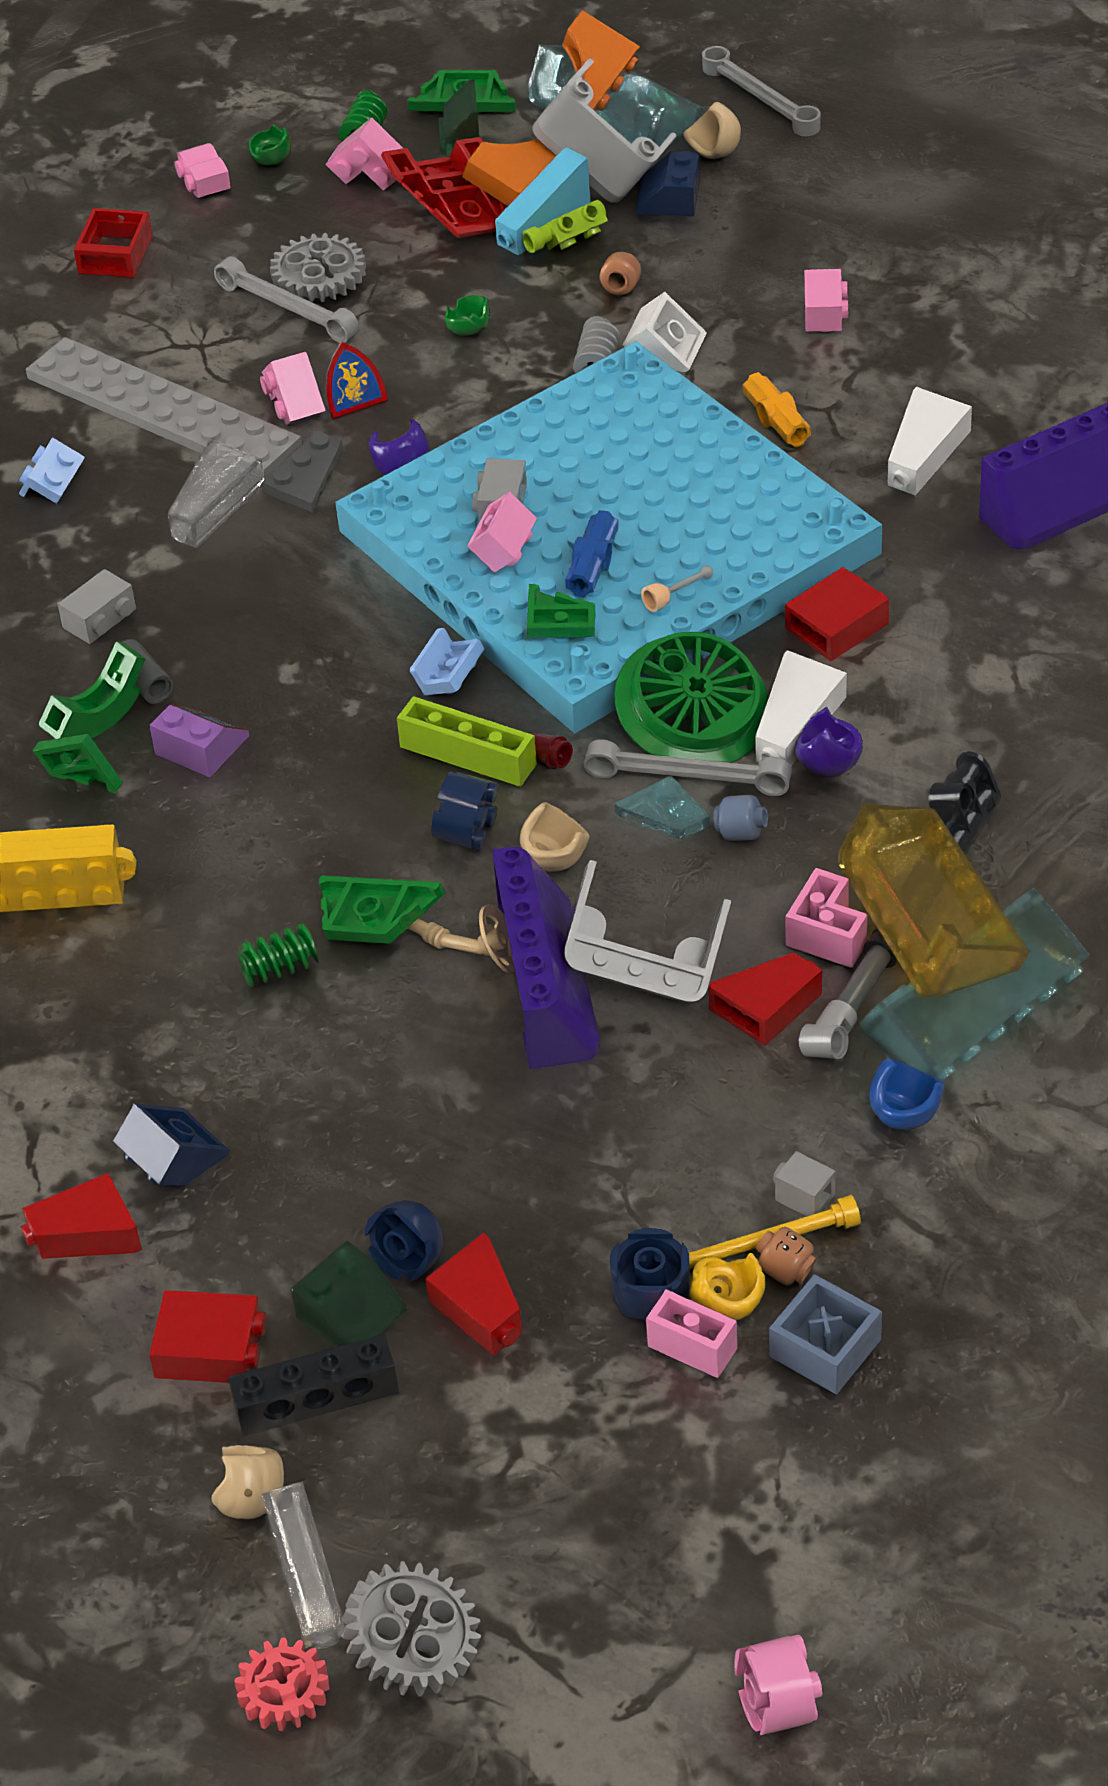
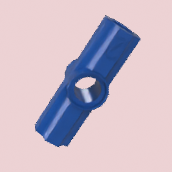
(592, 553)

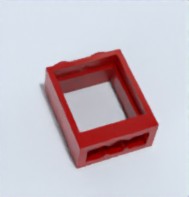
(110, 259)

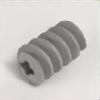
(596, 342)

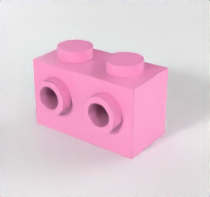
(825, 300)
(502, 532)
(691, 1333)

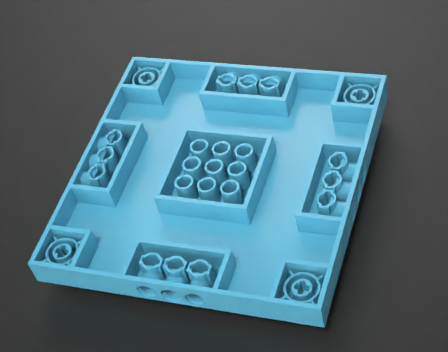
(687, 495)

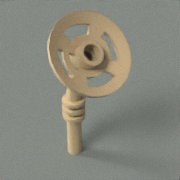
(492, 941)

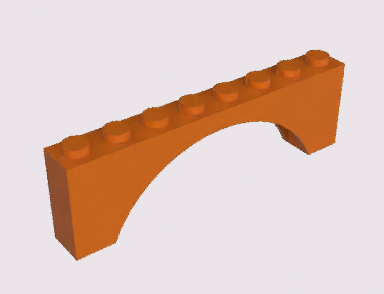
(510, 168)

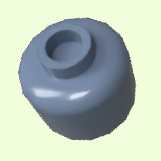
(740, 818)

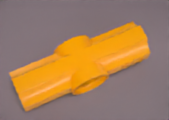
(776, 409)

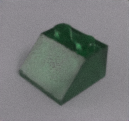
(459, 117)
(347, 1298)

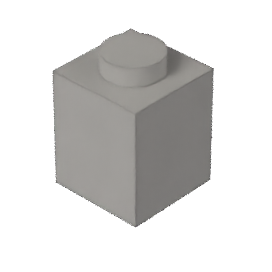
(804, 1184)

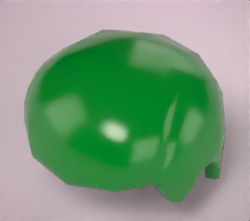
(270, 146)
(469, 316)

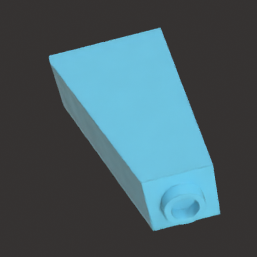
(551, 194)

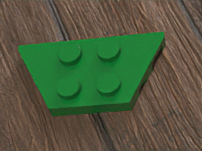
(490, 91)
(373, 907)

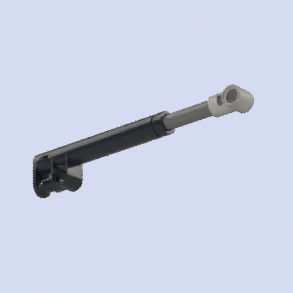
(964, 806)

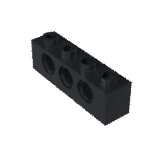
(313, 1385)

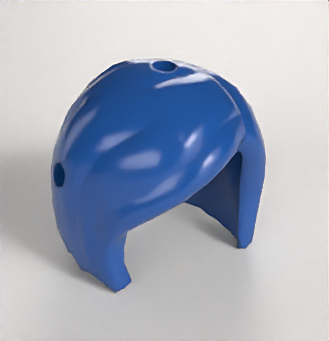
(904, 1095)

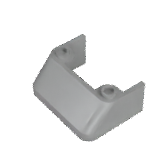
(612, 160)
(679, 979)

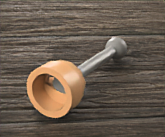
(658, 595)

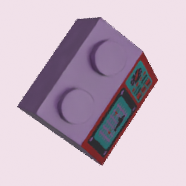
(195, 739)

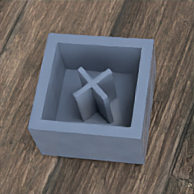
(825, 1334)

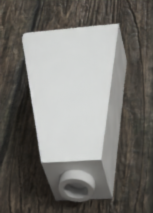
(926, 438)
(796, 696)

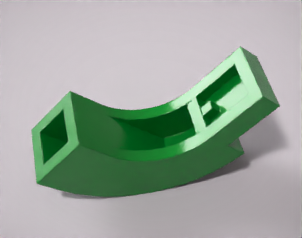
(100, 704)

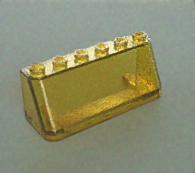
(928, 900)

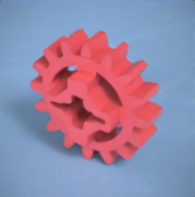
(282, 1684)

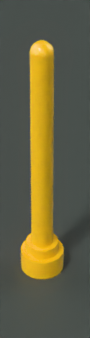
(842, 1213)

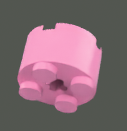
(777, 1684)

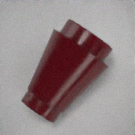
(552, 750)

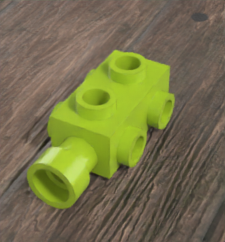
(566, 228)

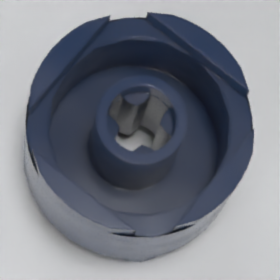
(465, 810)
(646, 1268)

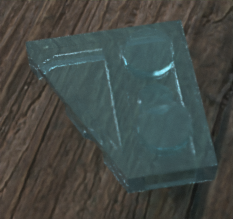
(665, 808)

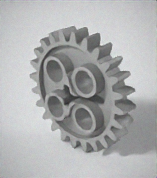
(318, 267)
(448, 1644)

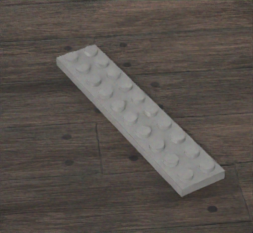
(158, 403)

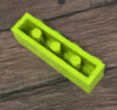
(467, 741)

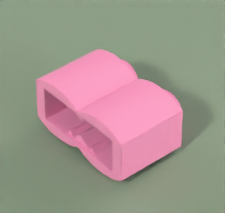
(202, 170)

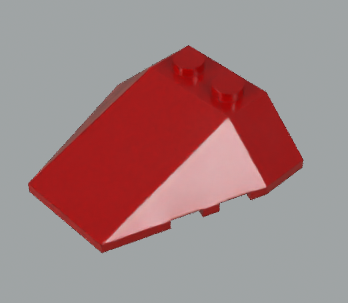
(443, 190)

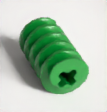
(365, 106)
(277, 954)

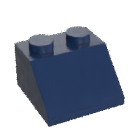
(671, 186)
(168, 1144)

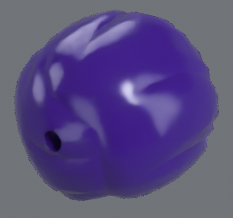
(398, 452)
(828, 745)

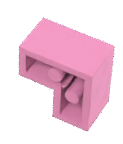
(363, 153)
(294, 388)
(824, 922)

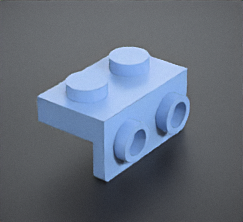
(52, 471)
(445, 663)

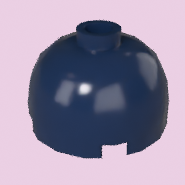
(405, 1239)

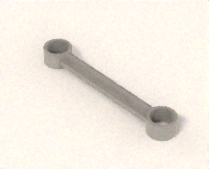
(805, 119)
(339, 324)
(688, 767)

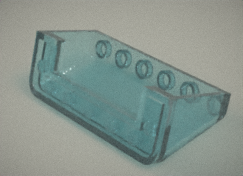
(635, 111)
(942, 1029)

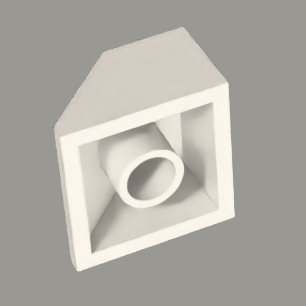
(667, 332)

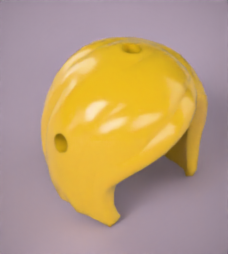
(738, 1282)

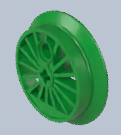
(694, 695)

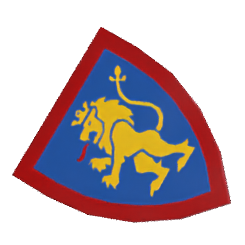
(352, 382)

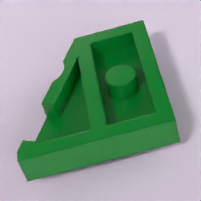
(558, 615)
(77, 760)

